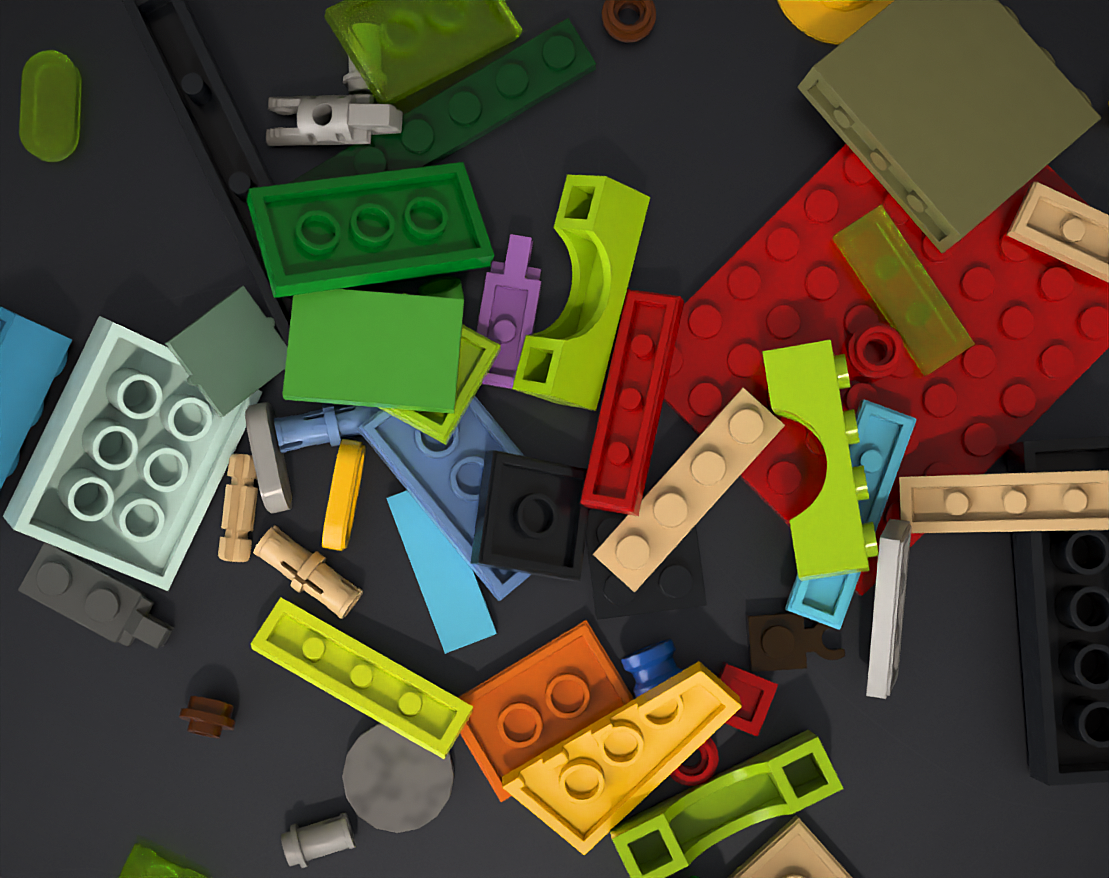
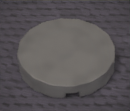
(395, 780)

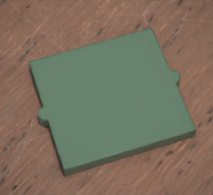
(230, 351)

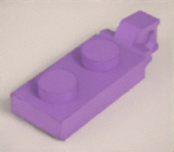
(509, 308)

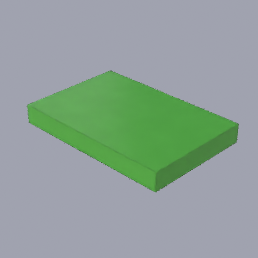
(374, 350)

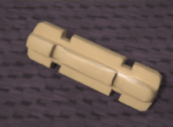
(238, 509)

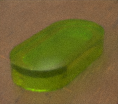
(50, 106)

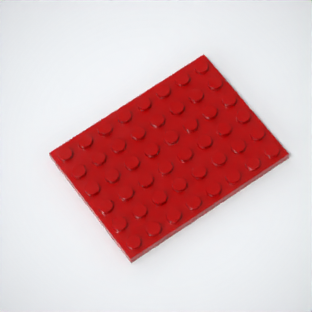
(791, 286)

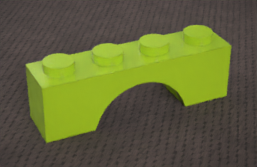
(602, 233)
(830, 531)
(755, 790)

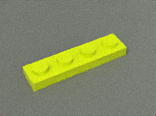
(362, 678)

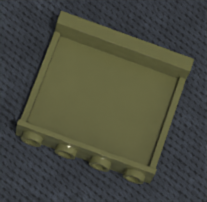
(948, 108)

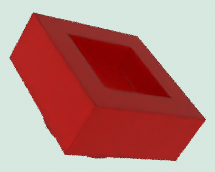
(755, 696)

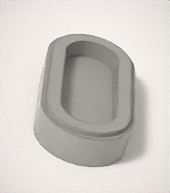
(267, 458)

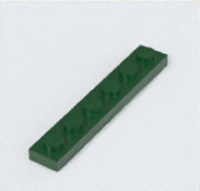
(469, 107)

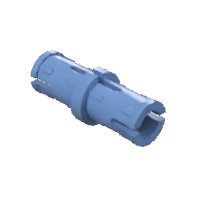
(321, 426)

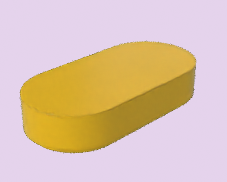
(343, 495)

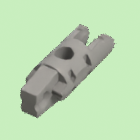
(332, 120)

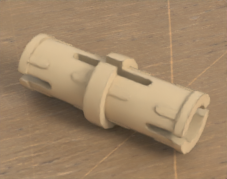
(308, 572)

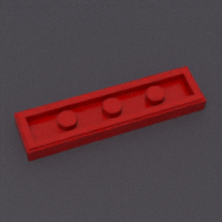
(632, 402)

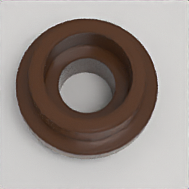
(628, 32)
(207, 716)

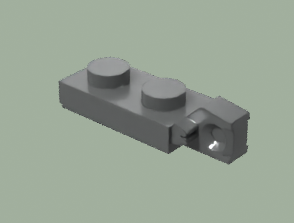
(93, 598)

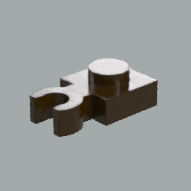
(782, 642)

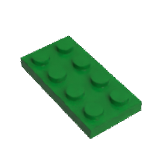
(368, 229)

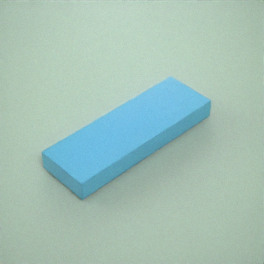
(443, 577)

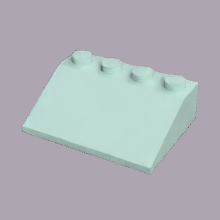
(126, 459)

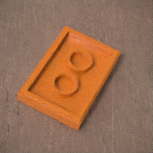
(541, 702)

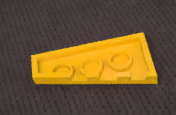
(617, 761)

